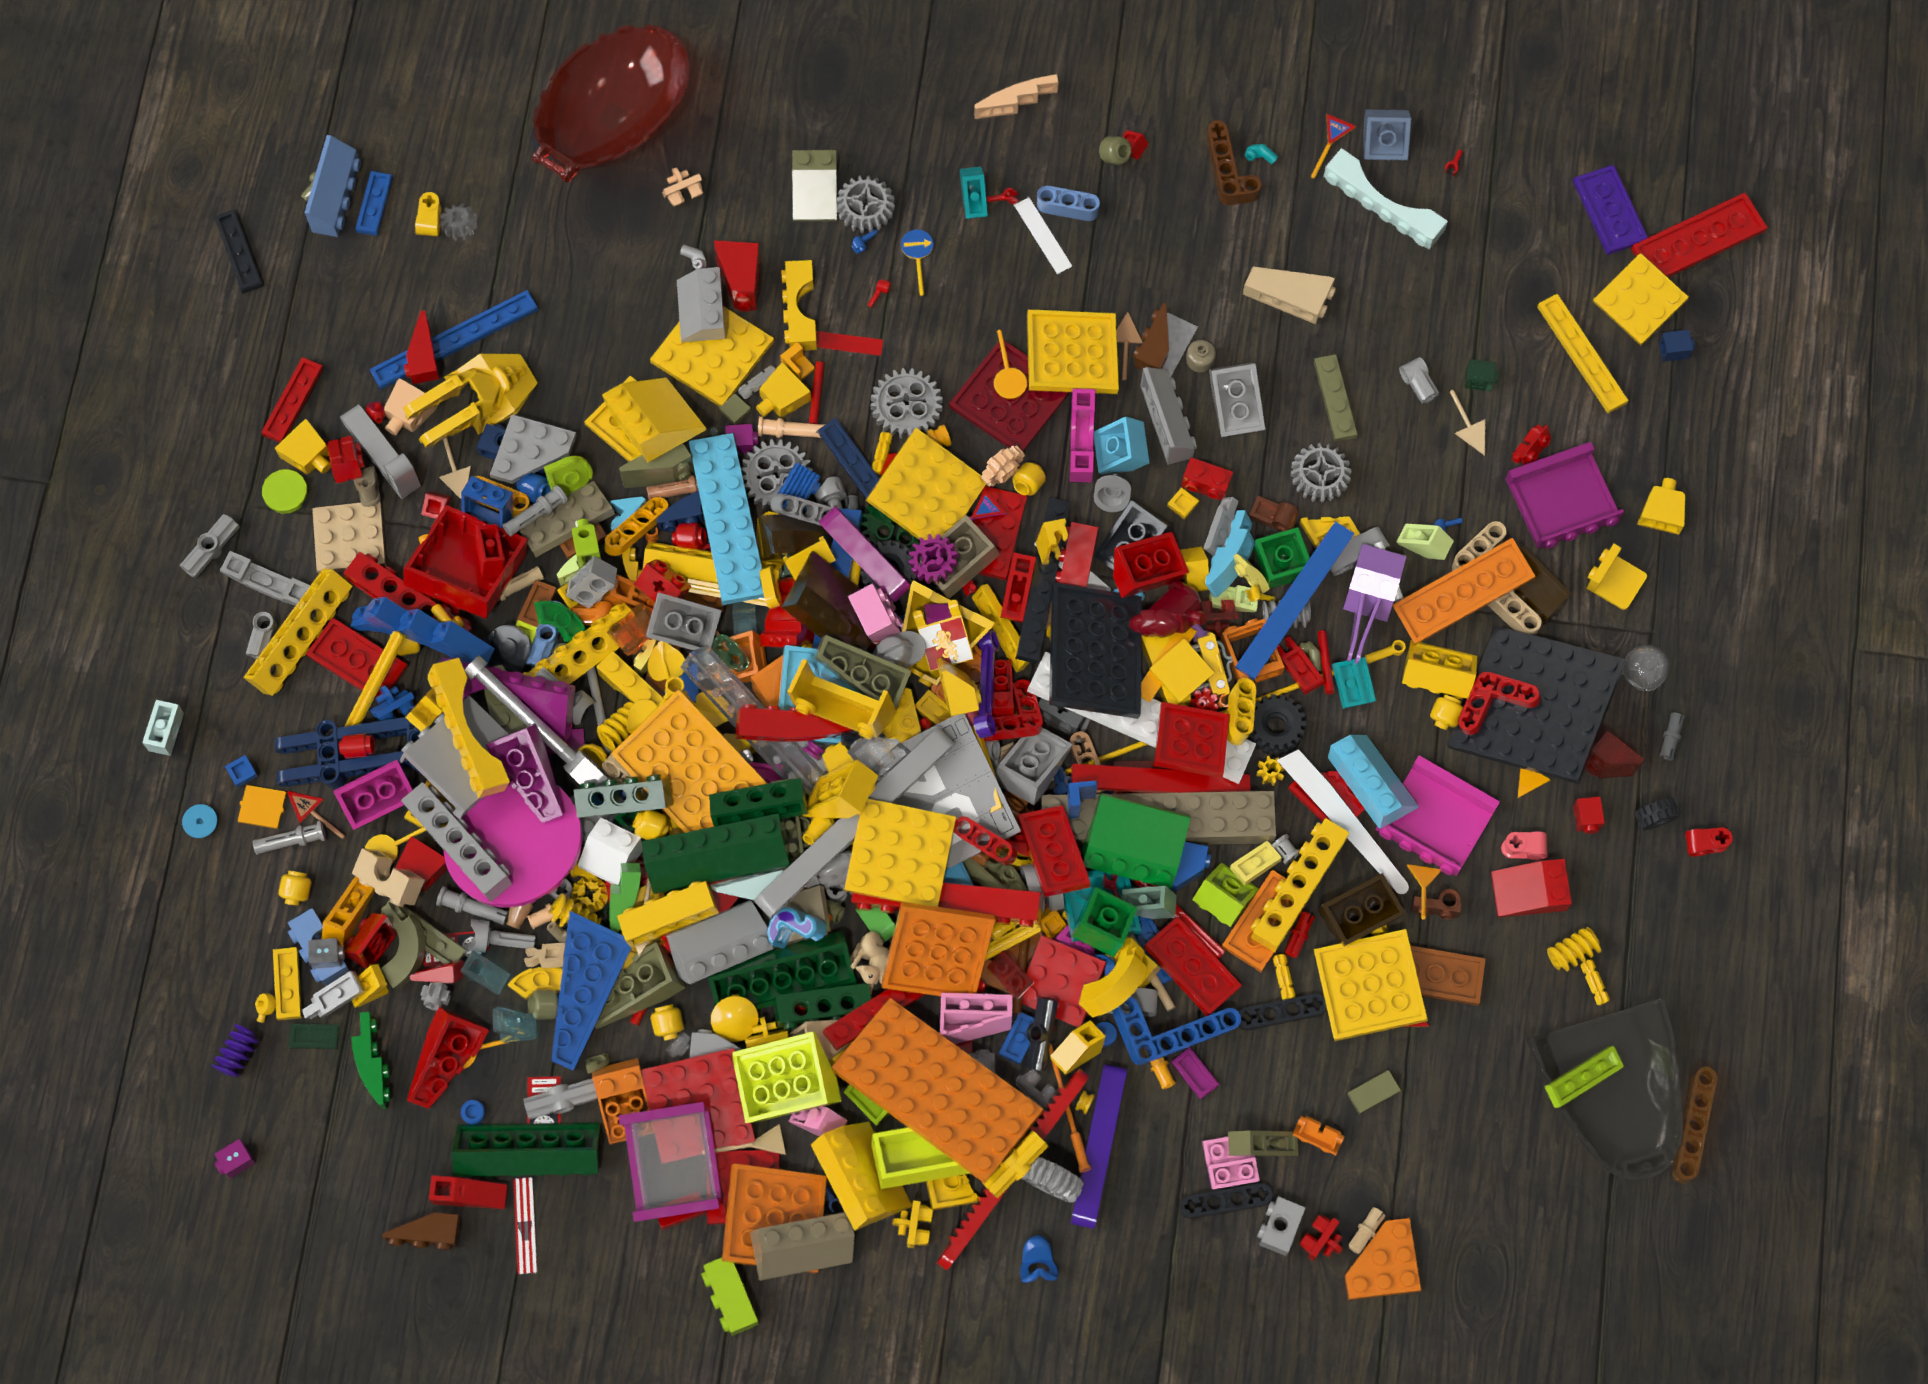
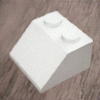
(607, 849)

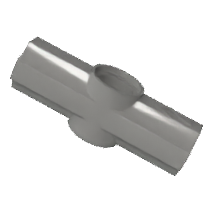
(201, 557)
(560, 1099)

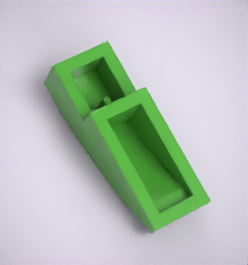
(625, 894)

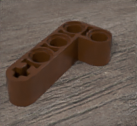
(1227, 163)

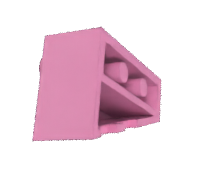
(974, 1015)

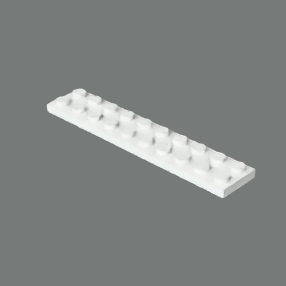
(1145, 727)

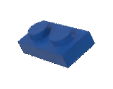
(1016, 1041)

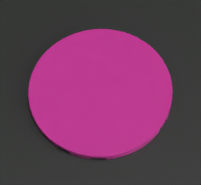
(532, 851)

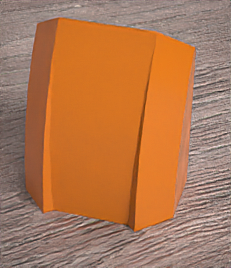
(750, 644)

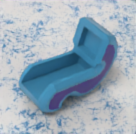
(791, 919)

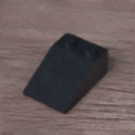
(1133, 525)

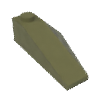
(641, 985)

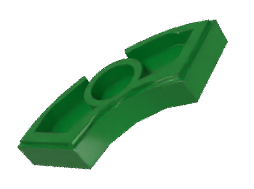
(559, 617)

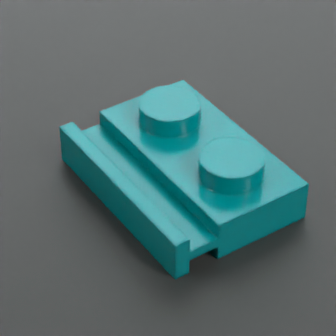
(1353, 683)

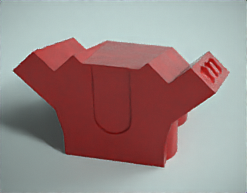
(782, 627)

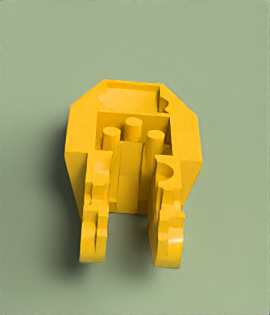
(501, 386)

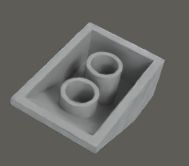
(1237, 399)
(682, 622)
(1032, 765)

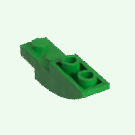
(371, 1069)

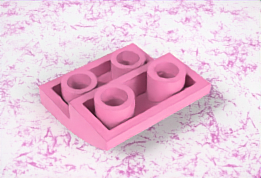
(1227, 1169)

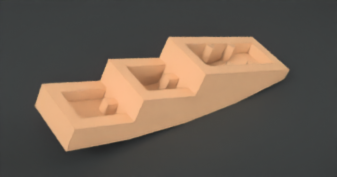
(1008, 99)

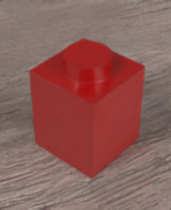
(1588, 815)

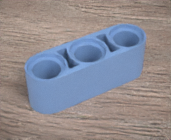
(1078, 200)

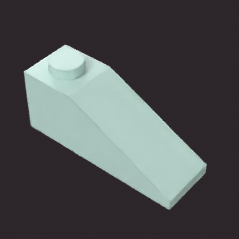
(747, 886)

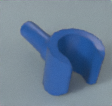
(859, 242)
(1442, 523)

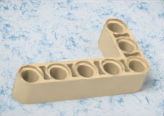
(1500, 606)

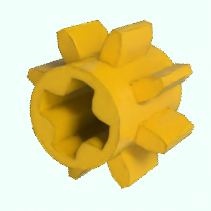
(1271, 778)

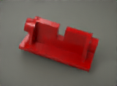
(1538, 440)

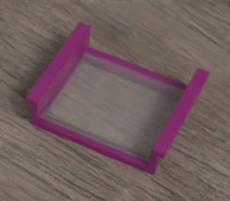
(672, 1161)

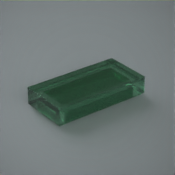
(314, 1036)

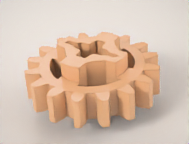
(1002, 466)

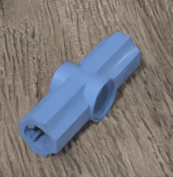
(543, 648)

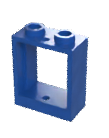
(495, 497)

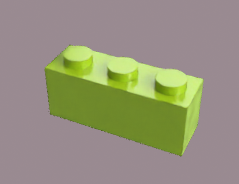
(729, 1296)

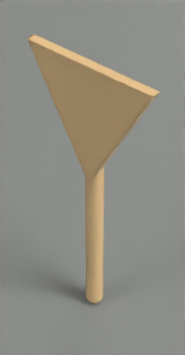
(770, 1141)

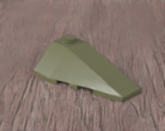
(994, 874)

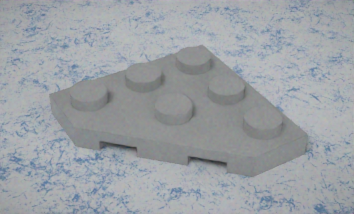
(529, 448)

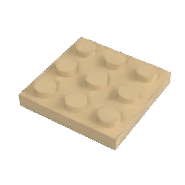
(345, 532)

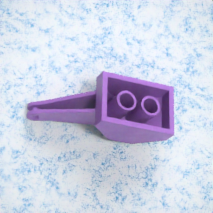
(1372, 589)

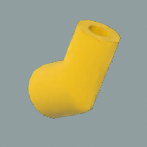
(442, 615)

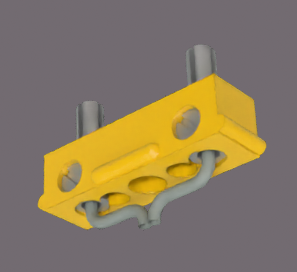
(1210, 654)

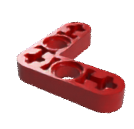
(1488, 693)
(1023, 716)

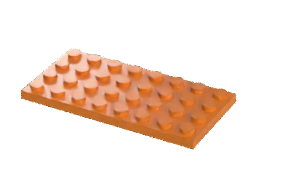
(937, 1090)

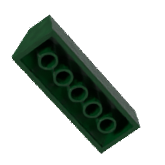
(716, 853)
(787, 970)
(526, 1149)

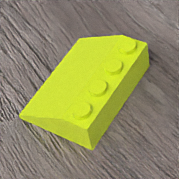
(784, 1078)

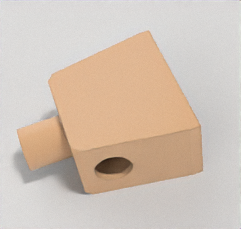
(402, 395)

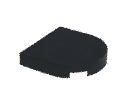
(511, 648)

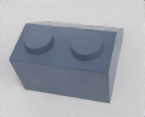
(1386, 134)

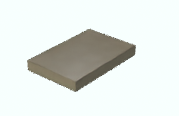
(810, 901)

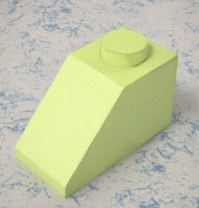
(1426, 540)

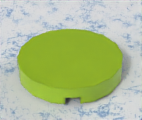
(284, 491)

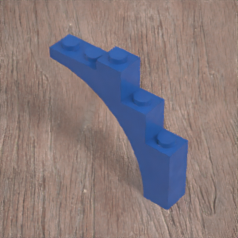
(446, 637)

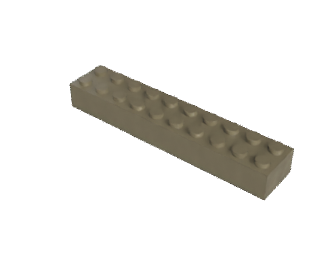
(1214, 815)

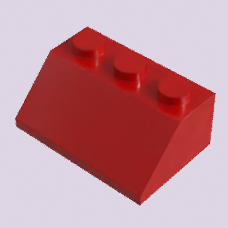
(1148, 564)

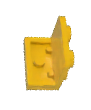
(1616, 579)

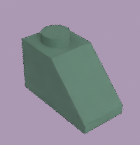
(1151, 902)

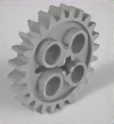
(904, 385)
(772, 456)

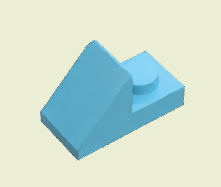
(625, 508)

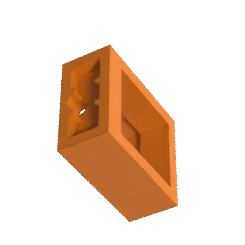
(1250, 628)

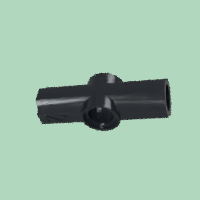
(1041, 1033)

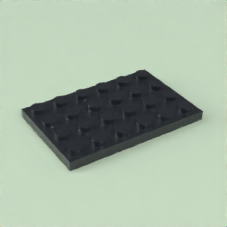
(1094, 651)

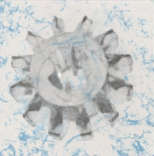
(466, 223)

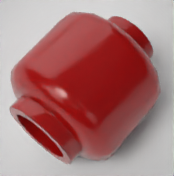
(690, 536)

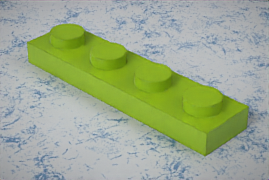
(1584, 1076)

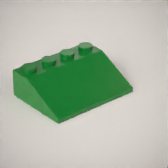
(1135, 841)

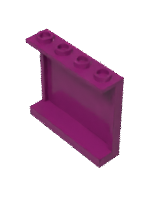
(1563, 496)

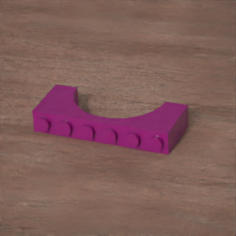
(548, 699)

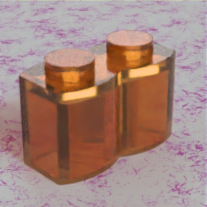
(631, 630)

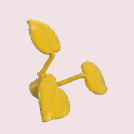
(662, 665)

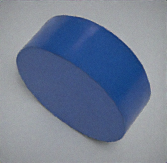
(1109, 1031)
(473, 1112)

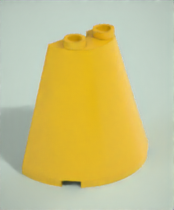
(975, 626)

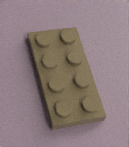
(556, 527)

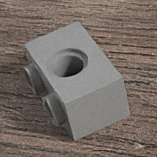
(1280, 1240)

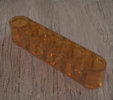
(1702, 1116)

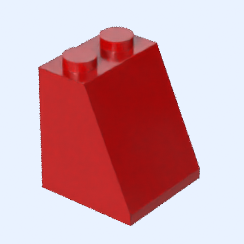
(740, 272)

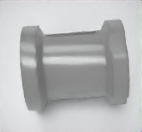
(1286, 849)
(841, 895)

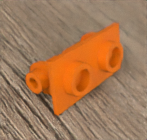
(1308, 1131)

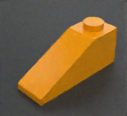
(347, 912)

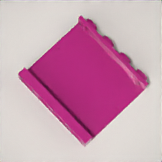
(1447, 818)

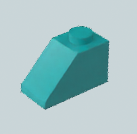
(973, 192)

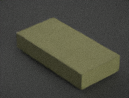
(1373, 1092)

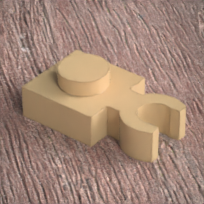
(548, 957)

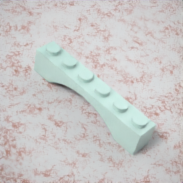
(1419, 224)

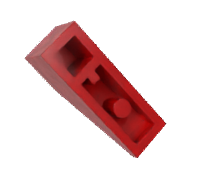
(420, 354)
(1017, 587)

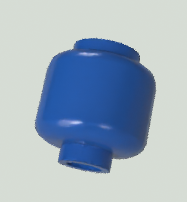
(533, 486)

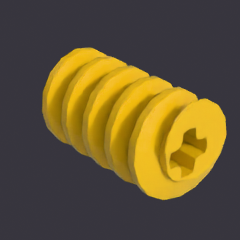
(615, 728)
(561, 908)
(1574, 948)

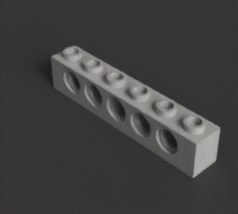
(490, 884)

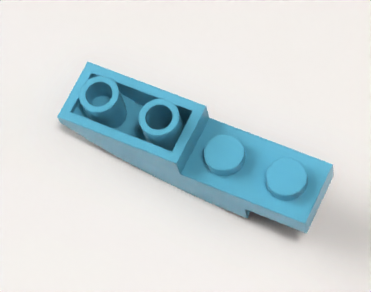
(1222, 564)

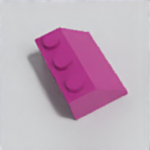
(373, 794)

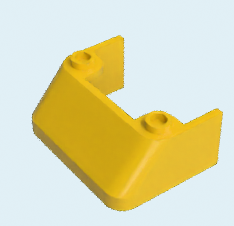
(840, 704)

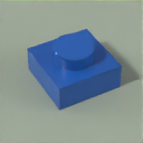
(241, 771)

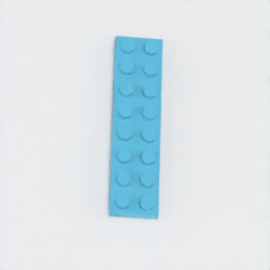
(727, 518)

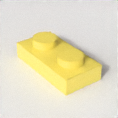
(1255, 863)

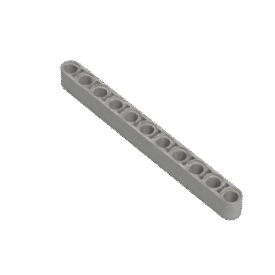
(843, 832)

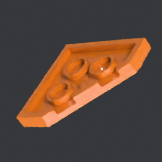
(1386, 1264)

